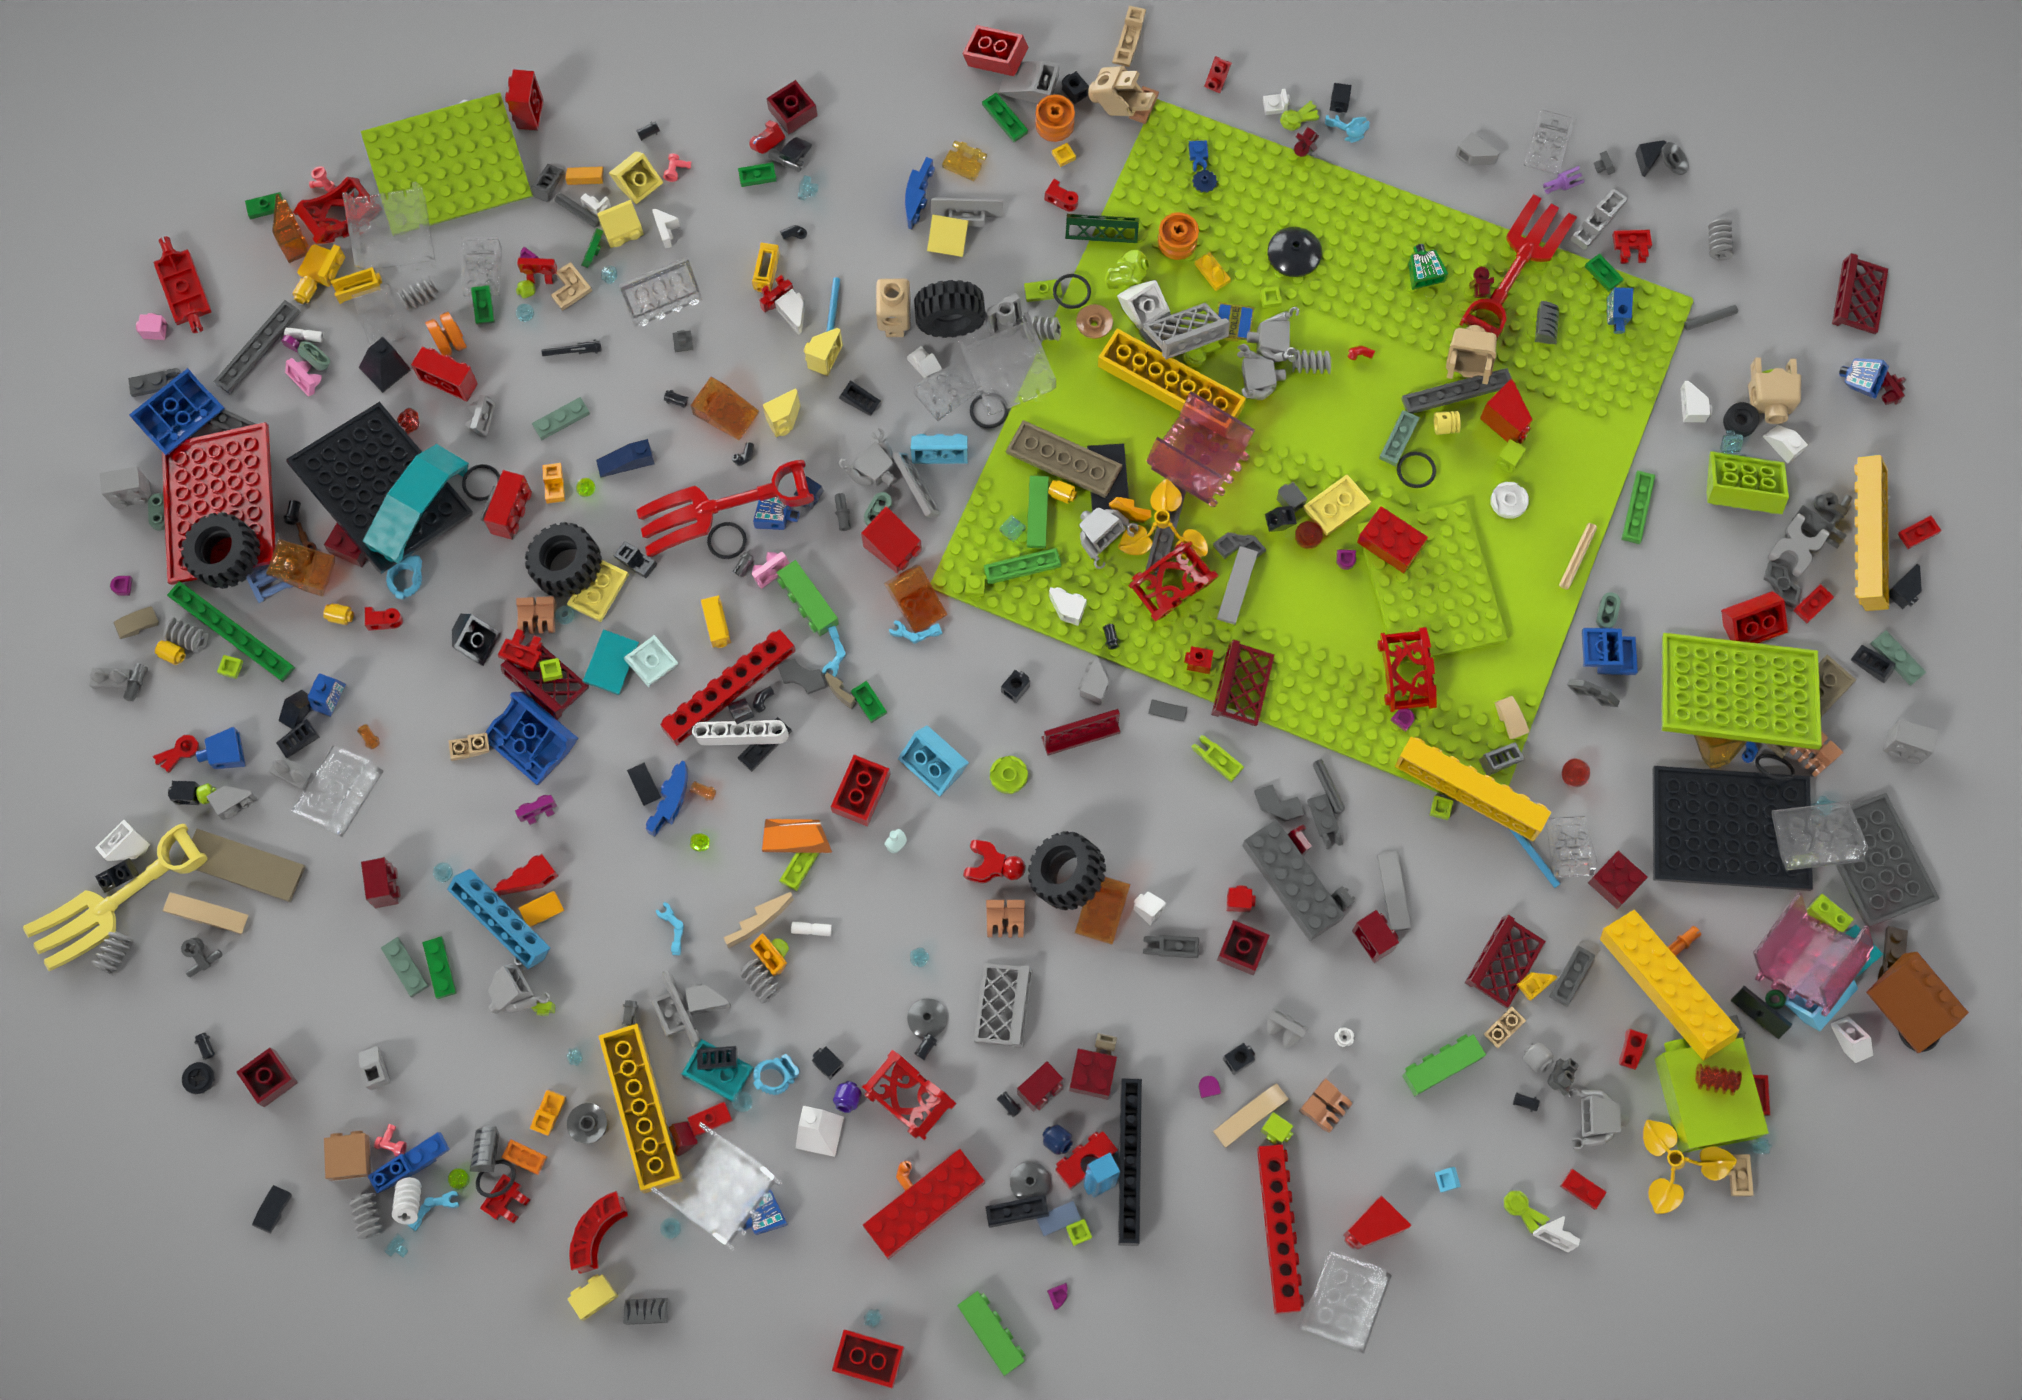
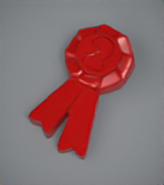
(184, 747)

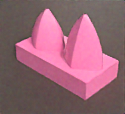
(298, 373)
(768, 572)

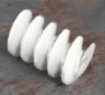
(406, 1200)

